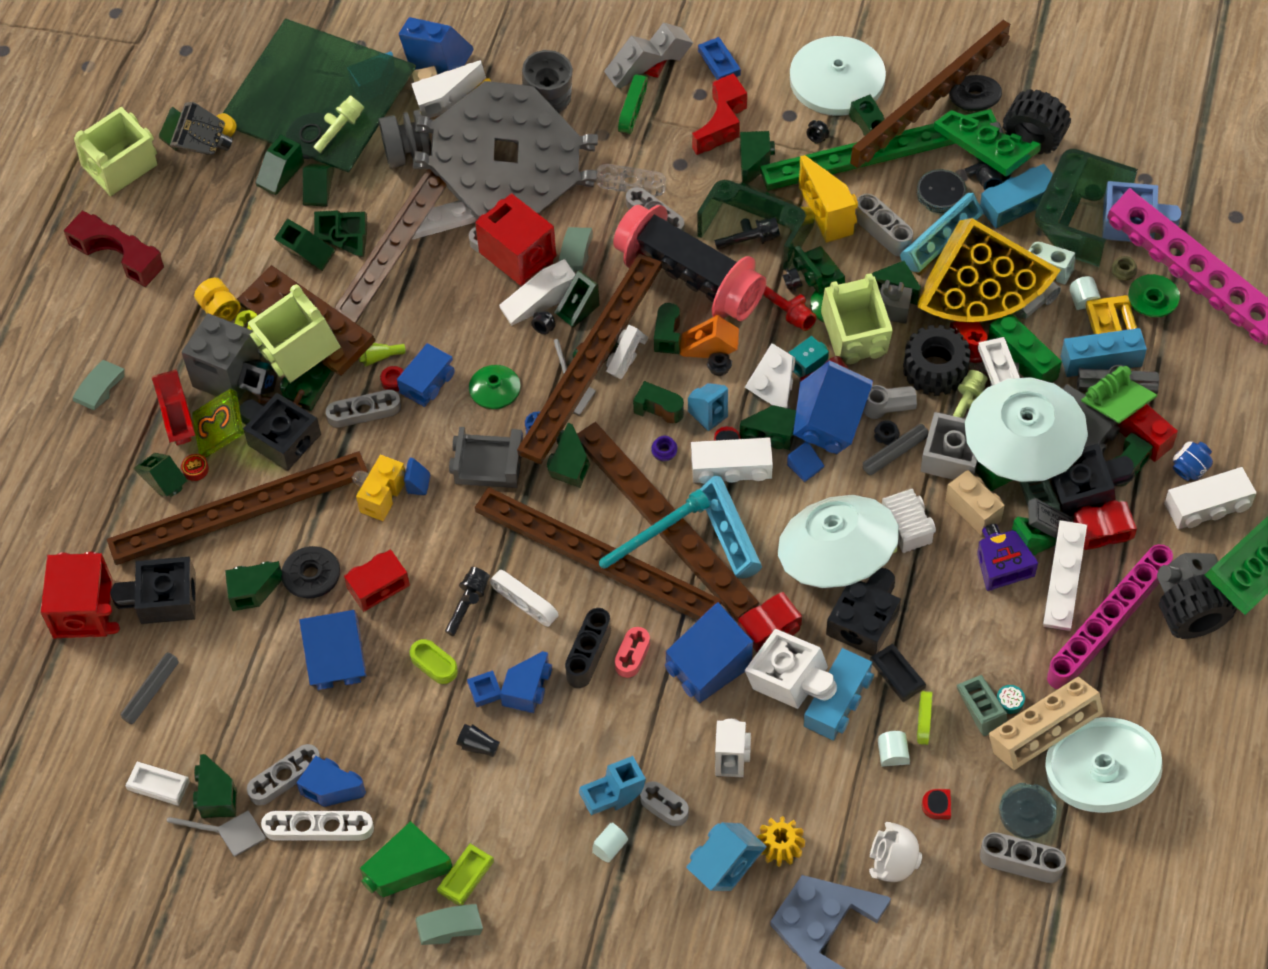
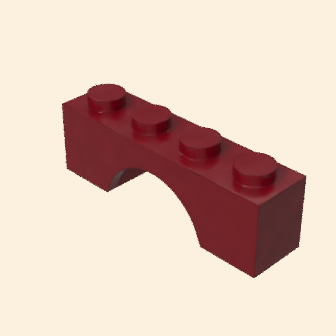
(90, 234)

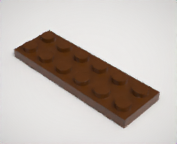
(352, 338)

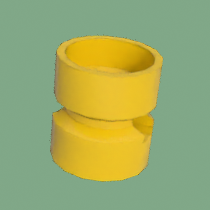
(216, 299)

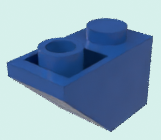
(524, 683)
(328, 784)

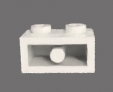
(731, 748)

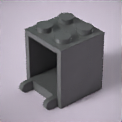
(217, 355)

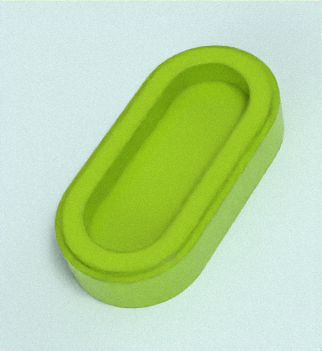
(433, 661)
(924, 717)

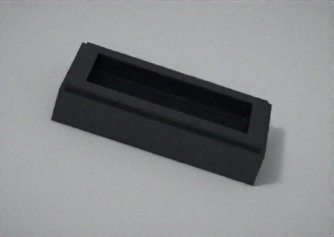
(898, 672)

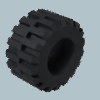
(1038, 118)
(936, 343)
(1195, 608)

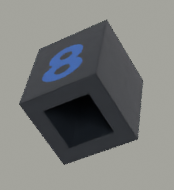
(257, 377)

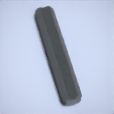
(895, 449)
(149, 688)

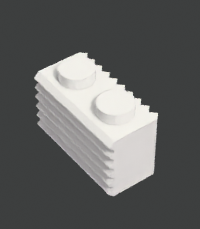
(909, 513)

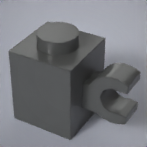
(896, 301)

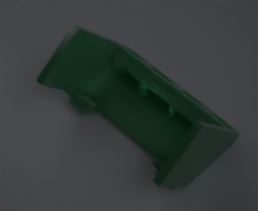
(1078, 177)
(760, 203)

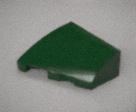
(343, 230)

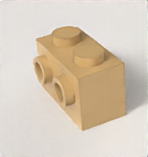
(974, 501)

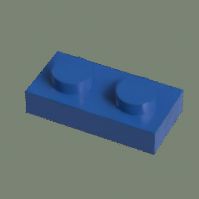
(718, 58)

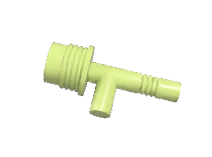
(348, 111)
(971, 388)

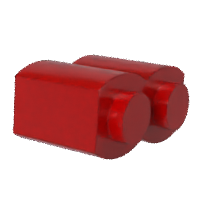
(1106, 524)
(773, 614)

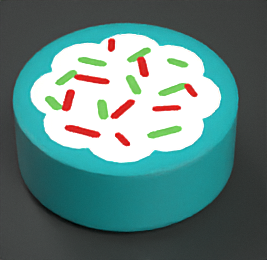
(1011, 698)

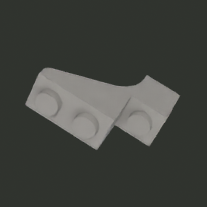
(642, 54)

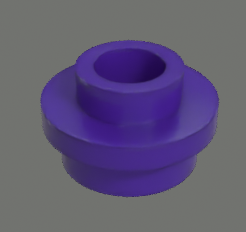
(661, 443)

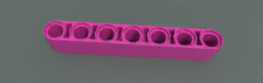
(1103, 625)

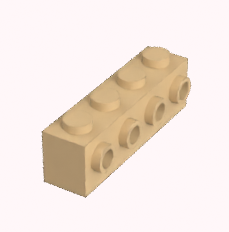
(1046, 723)

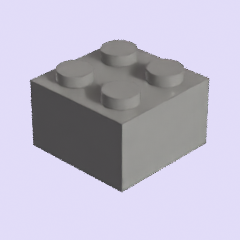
(947, 448)

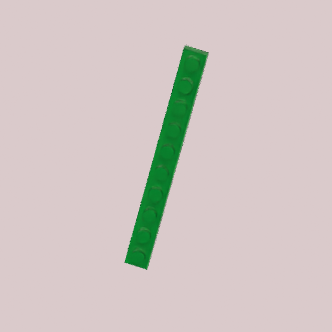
(838, 158)

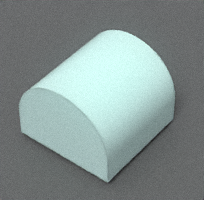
(1083, 290)
(893, 749)
(609, 842)

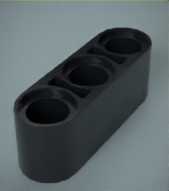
(588, 636)

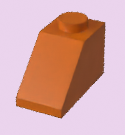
(709, 337)

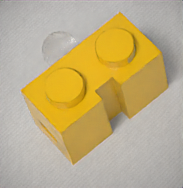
(379, 487)

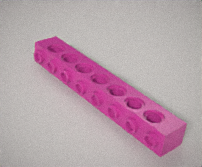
(1192, 253)

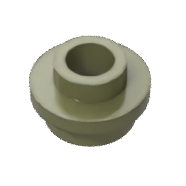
(1126, 263)

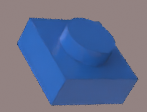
(484, 688)

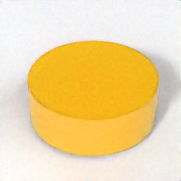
(230, 124)

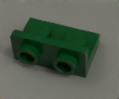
(817, 268)
(312, 382)

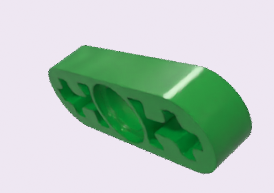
(632, 104)

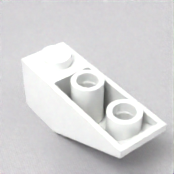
(444, 90)

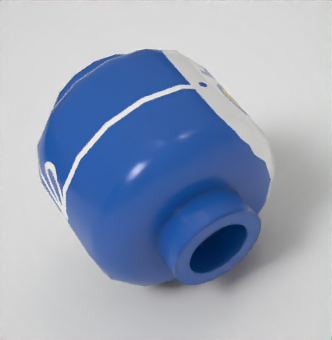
(1192, 460)

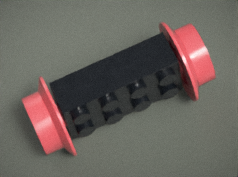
(729, 284)

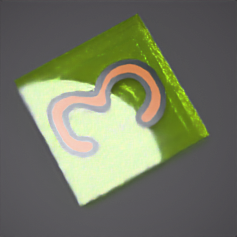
(217, 423)

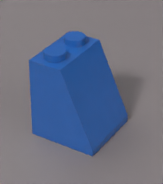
(434, 45)
(831, 406)
(333, 649)
(709, 654)

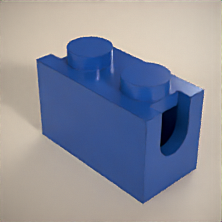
(426, 375)

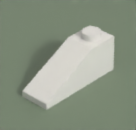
(538, 293)

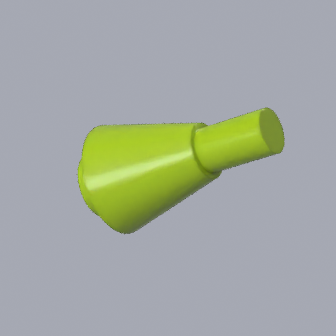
(379, 352)

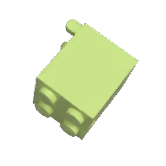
(105, 154)
(856, 320)
(293, 335)

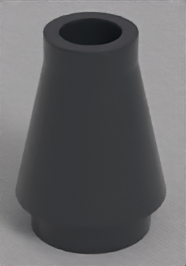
(477, 741)

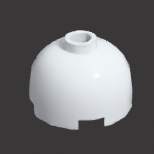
(894, 853)

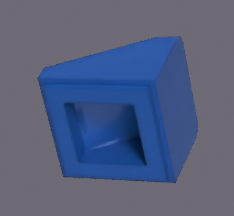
(804, 462)
(416, 478)

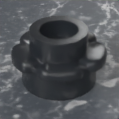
(817, 131)
(792, 279)
(543, 322)
(719, 369)
(886, 427)

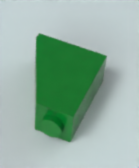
(404, 863)

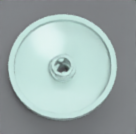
(834, 73)
(1105, 765)

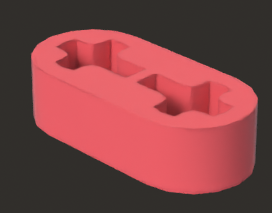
(626, 650)

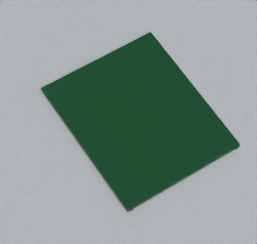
(308, 76)

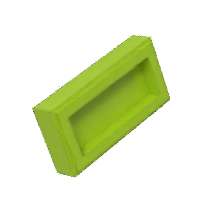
(465, 875)

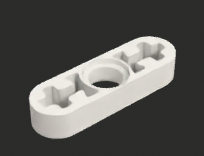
(524, 598)

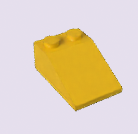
(828, 199)

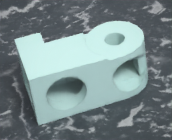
(1056, 256)

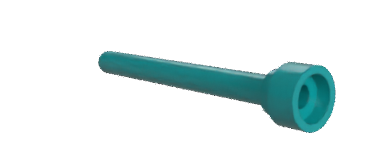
(695, 503)

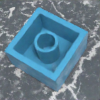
(725, 856)

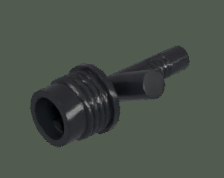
(985, 174)
(765, 229)
(473, 586)

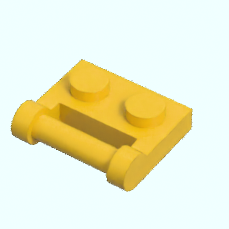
(1104, 316)

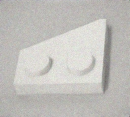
(625, 354)
(773, 377)

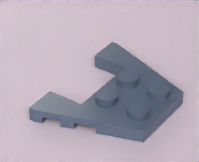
(814, 913)

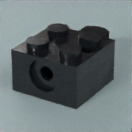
(279, 429)
(1091, 480)
(161, 590)
(865, 613)

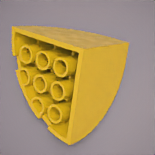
(983, 276)

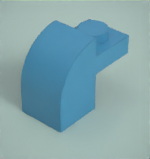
(617, 789)

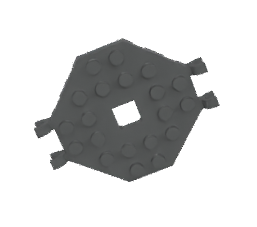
(512, 113)

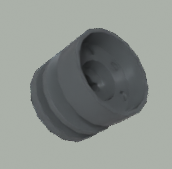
(551, 76)
(402, 139)

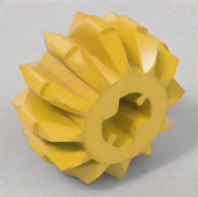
(784, 831)

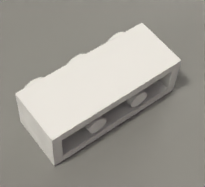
(732, 460)
(1210, 498)

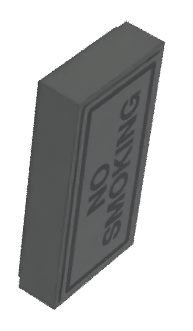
(1045, 517)

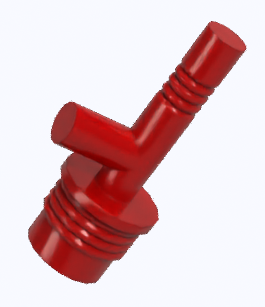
(796, 310)

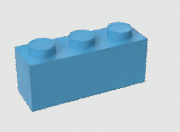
(1015, 196)
(1103, 351)
(850, 675)

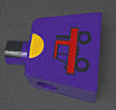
(1004, 558)

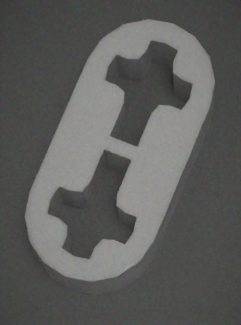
(661, 809)

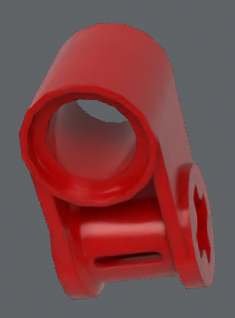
(973, 334)

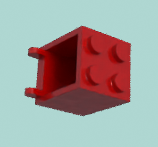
(516, 239)
(77, 596)

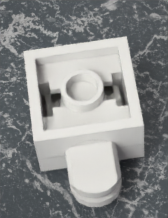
(790, 670)

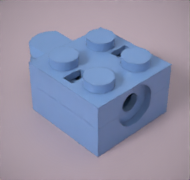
(1148, 192)

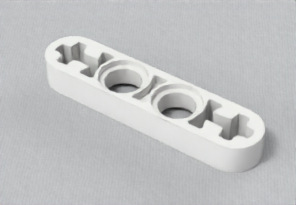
(318, 820)

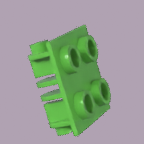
(1118, 395)

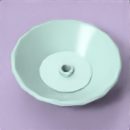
(1022, 447)
(838, 541)

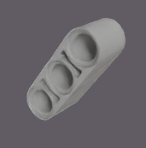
(883, 224)
(1008, 862)

